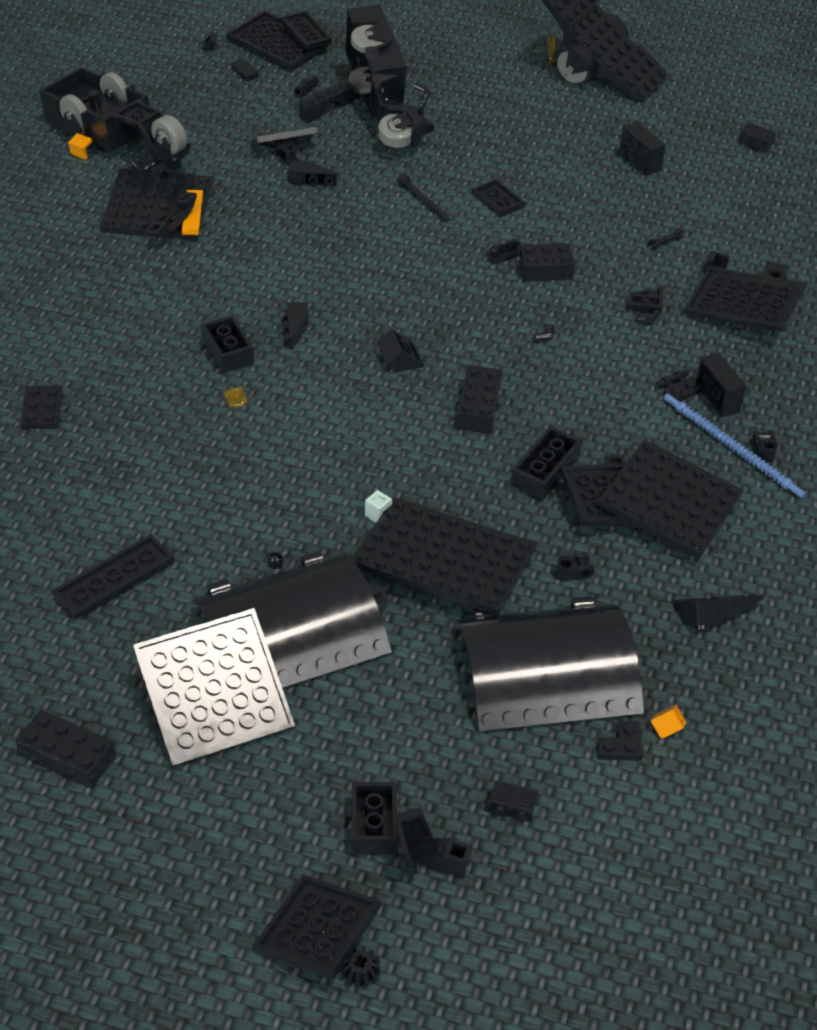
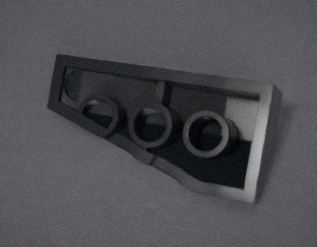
(713, 610)

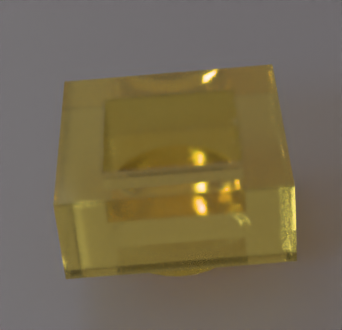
(235, 397)

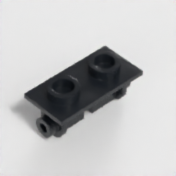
(501, 252)

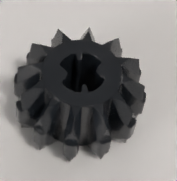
(363, 975)

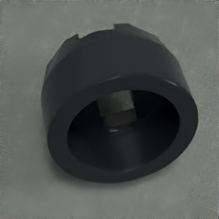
(275, 560)

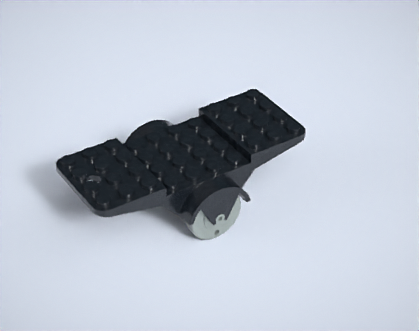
(601, 48)

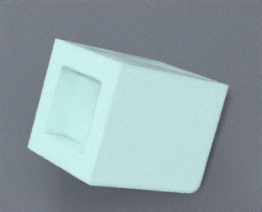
(376, 505)

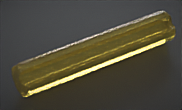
(551, 48)

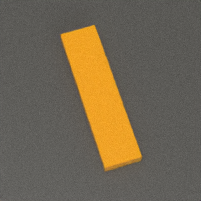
(192, 223)

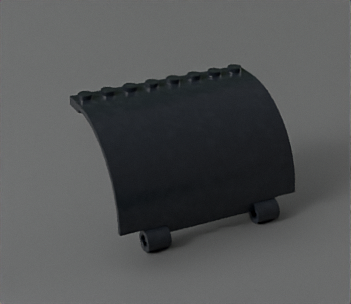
(309, 615)
(552, 665)

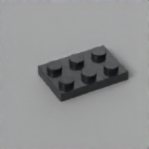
(41, 407)

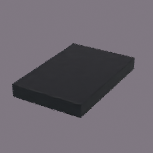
(498, 198)

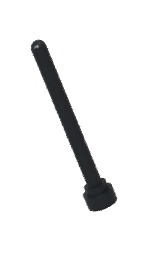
(405, 182)

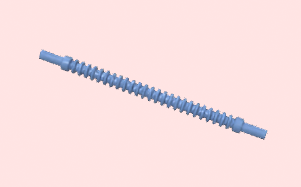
(717, 433)

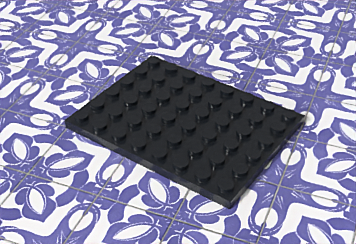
(444, 555)

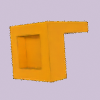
(78, 145)
(668, 721)

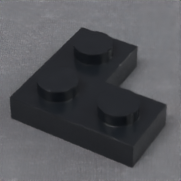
(625, 747)

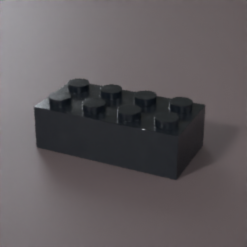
(479, 399)
(540, 466)
(66, 748)

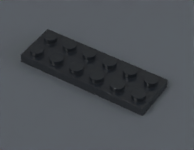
(112, 576)

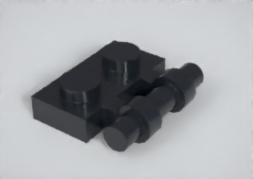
(682, 389)

